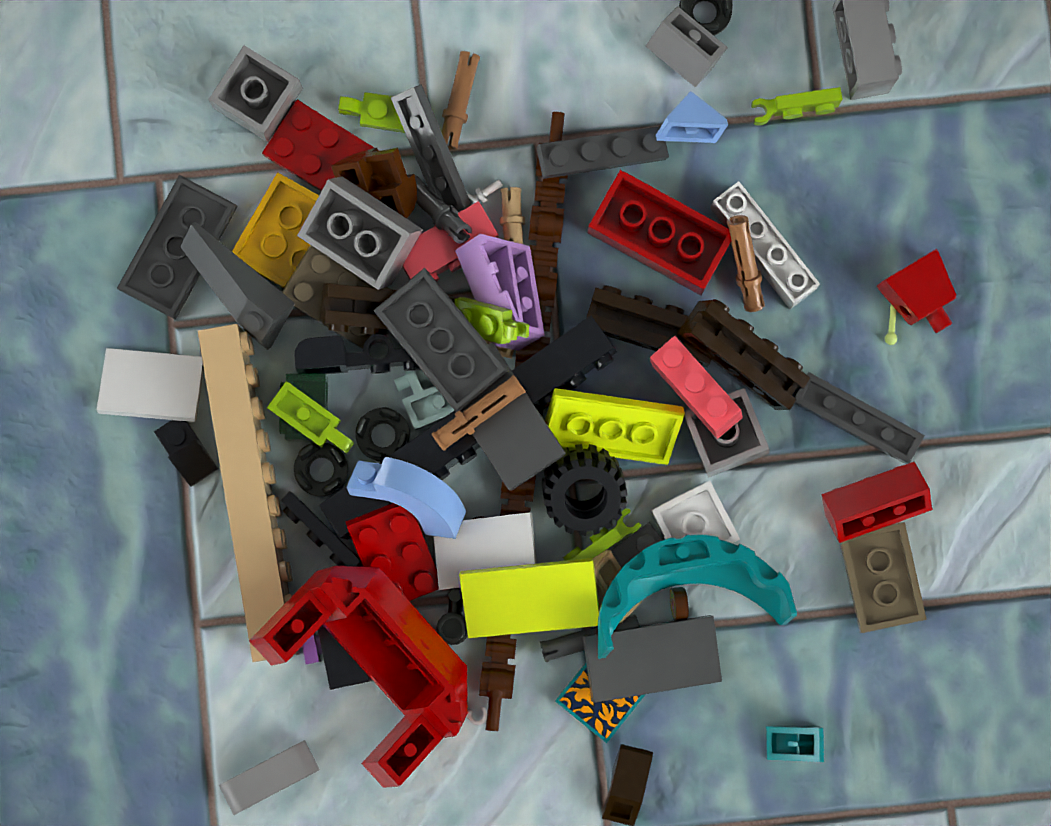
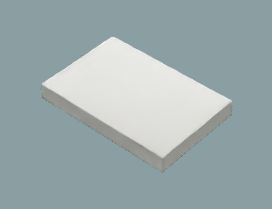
(150, 385)
(483, 545)

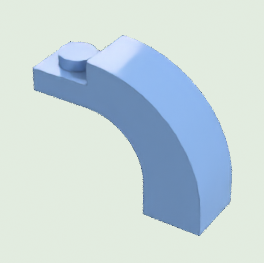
(414, 489)

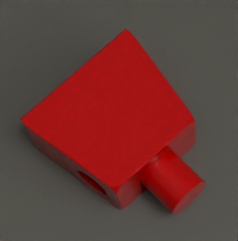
(921, 291)

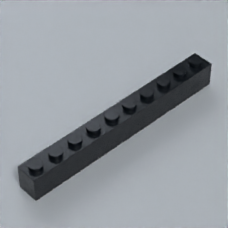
(555, 366)

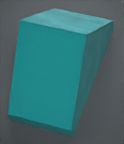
(795, 743)

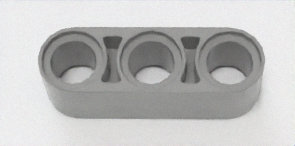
(269, 777)

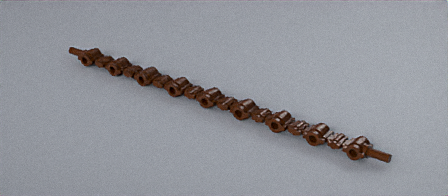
(545, 229)

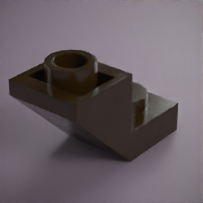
(627, 785)

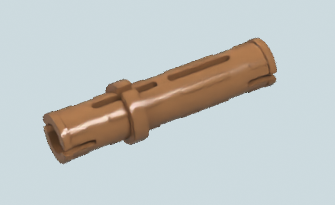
(455, 114)
(748, 275)
(478, 413)

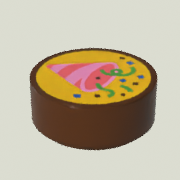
(679, 603)

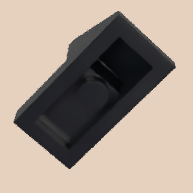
(186, 451)

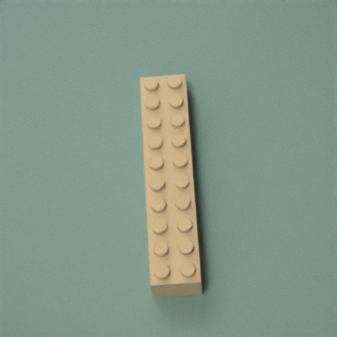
(246, 474)

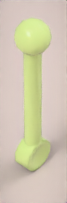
(890, 337)

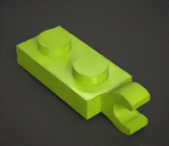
(794, 105)
(374, 111)
(492, 321)
(308, 417)
(604, 539)

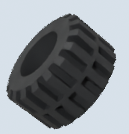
(590, 513)

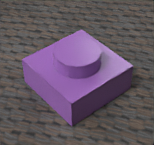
(312, 649)

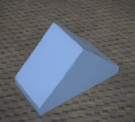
(692, 122)

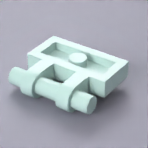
(425, 405)

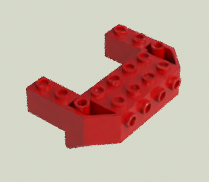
(393, 649)

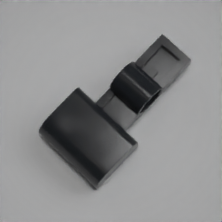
(329, 356)

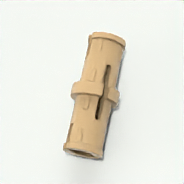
(512, 215)

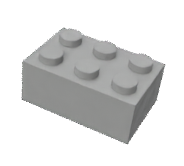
(867, 47)
(359, 232)

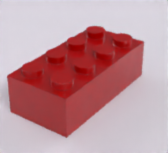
(660, 232)

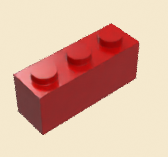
(877, 502)

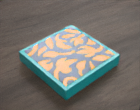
(600, 717)

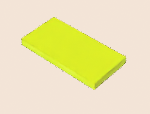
(617, 424)
(530, 598)

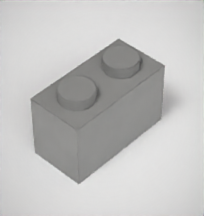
(686, 46)

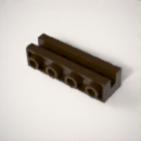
(353, 306)
(639, 321)
(744, 354)

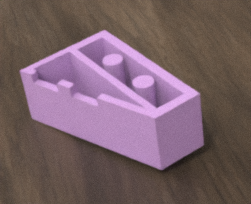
(505, 277)

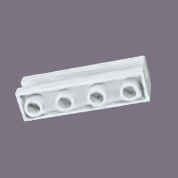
(772, 252)

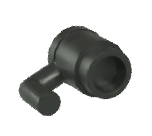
(453, 624)

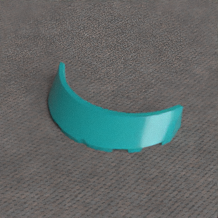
(693, 561)

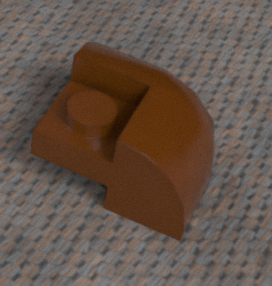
(382, 177)

